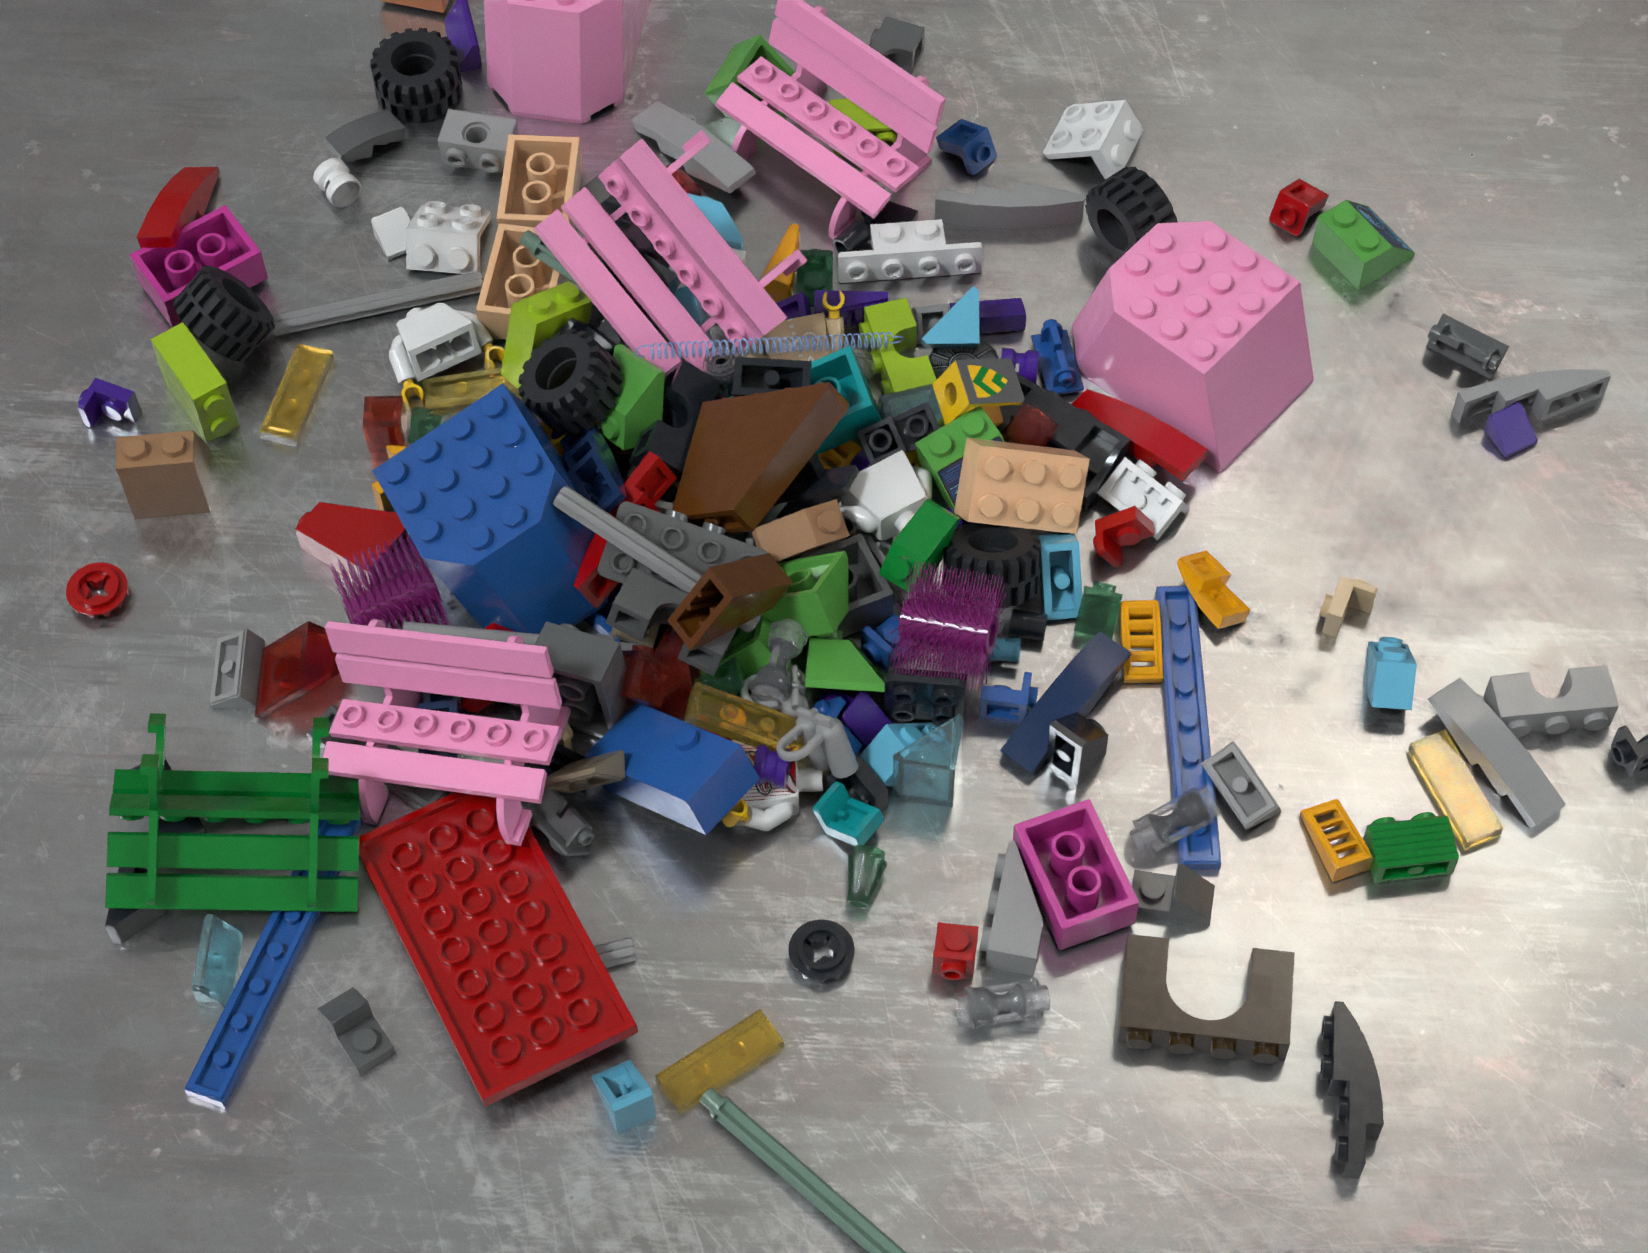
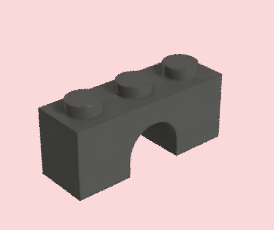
(899, 43)
(649, 602)

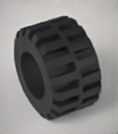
(416, 54)
(1126, 209)
(224, 313)
(570, 381)
(995, 551)

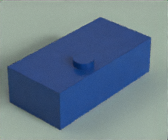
(677, 767)

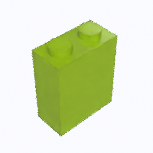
(538, 319)
(195, 382)

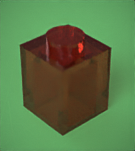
(384, 422)

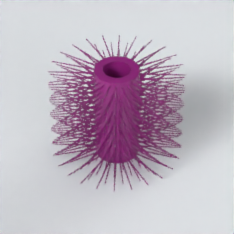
(391, 599)
(948, 625)

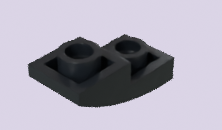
(898, 433)

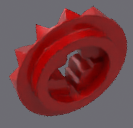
(96, 576)

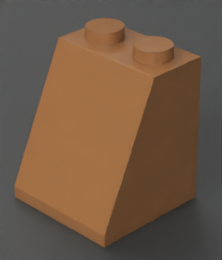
(164, 473)

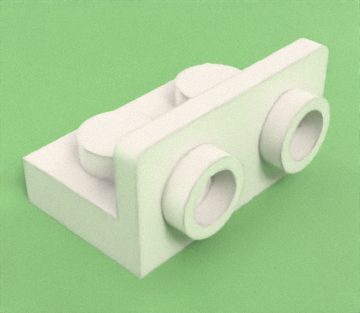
(1135, 486)

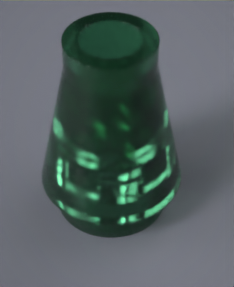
(865, 871)

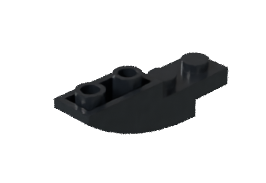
(1355, 1082)

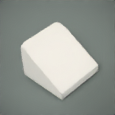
(391, 231)

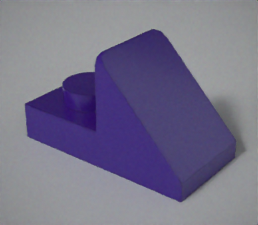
(859, 715)

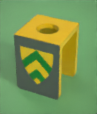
(976, 384)

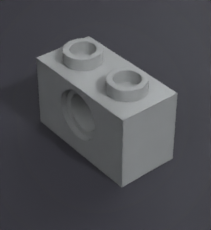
(475, 140)

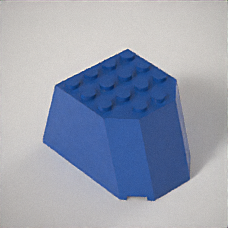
(486, 518)

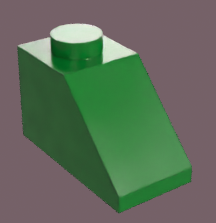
(922, 540)

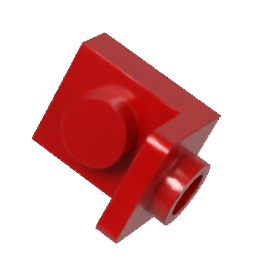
(1295, 205)
(1118, 530)
(955, 951)

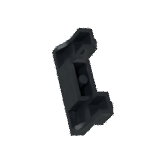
(1076, 432)

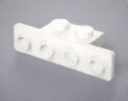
(909, 251)

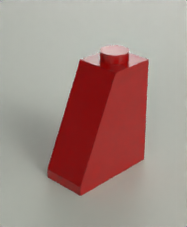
(340, 530)

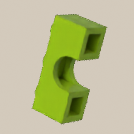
(896, 371)

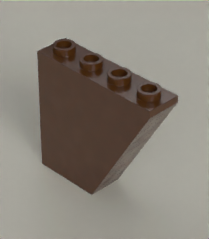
(752, 451)

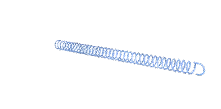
(767, 344)

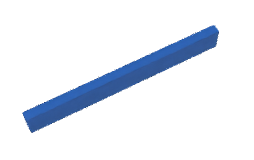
(1187, 717)
(257, 992)

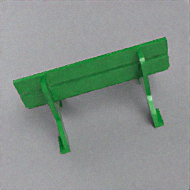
(232, 795)

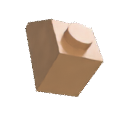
(802, 531)

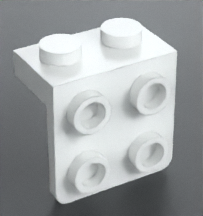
(1098, 130)
(445, 238)

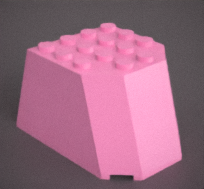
(562, 54)
(1197, 336)

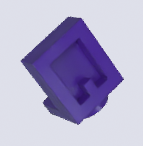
(108, 399)

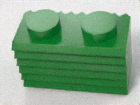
(1411, 847)

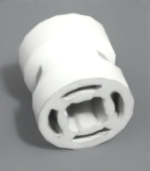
(336, 181)

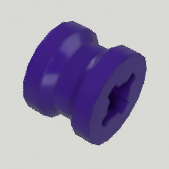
(771, 767)

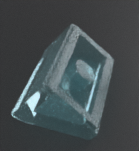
(216, 963)

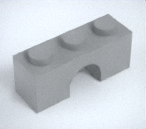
(1586, 702)

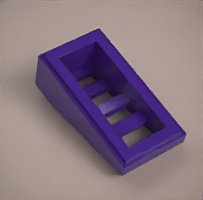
(853, 306)

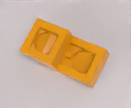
(1207, 584)

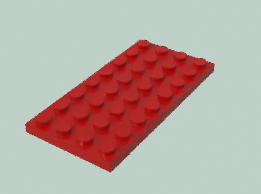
(494, 944)

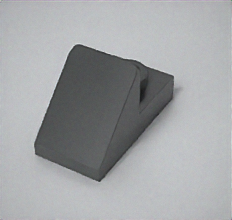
(1177, 897)
(357, 1030)

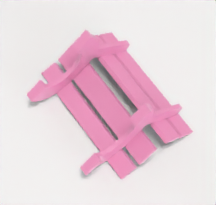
(864, 76)
(601, 231)
(449, 665)

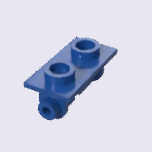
(1057, 359)

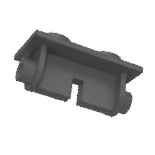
(1467, 346)
(566, 833)

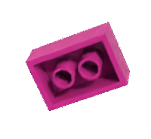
(208, 241)
(1075, 874)

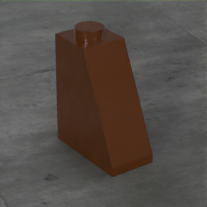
(728, 598)

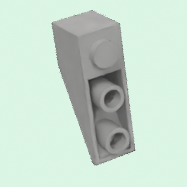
(1017, 922)

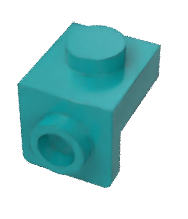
(847, 817)

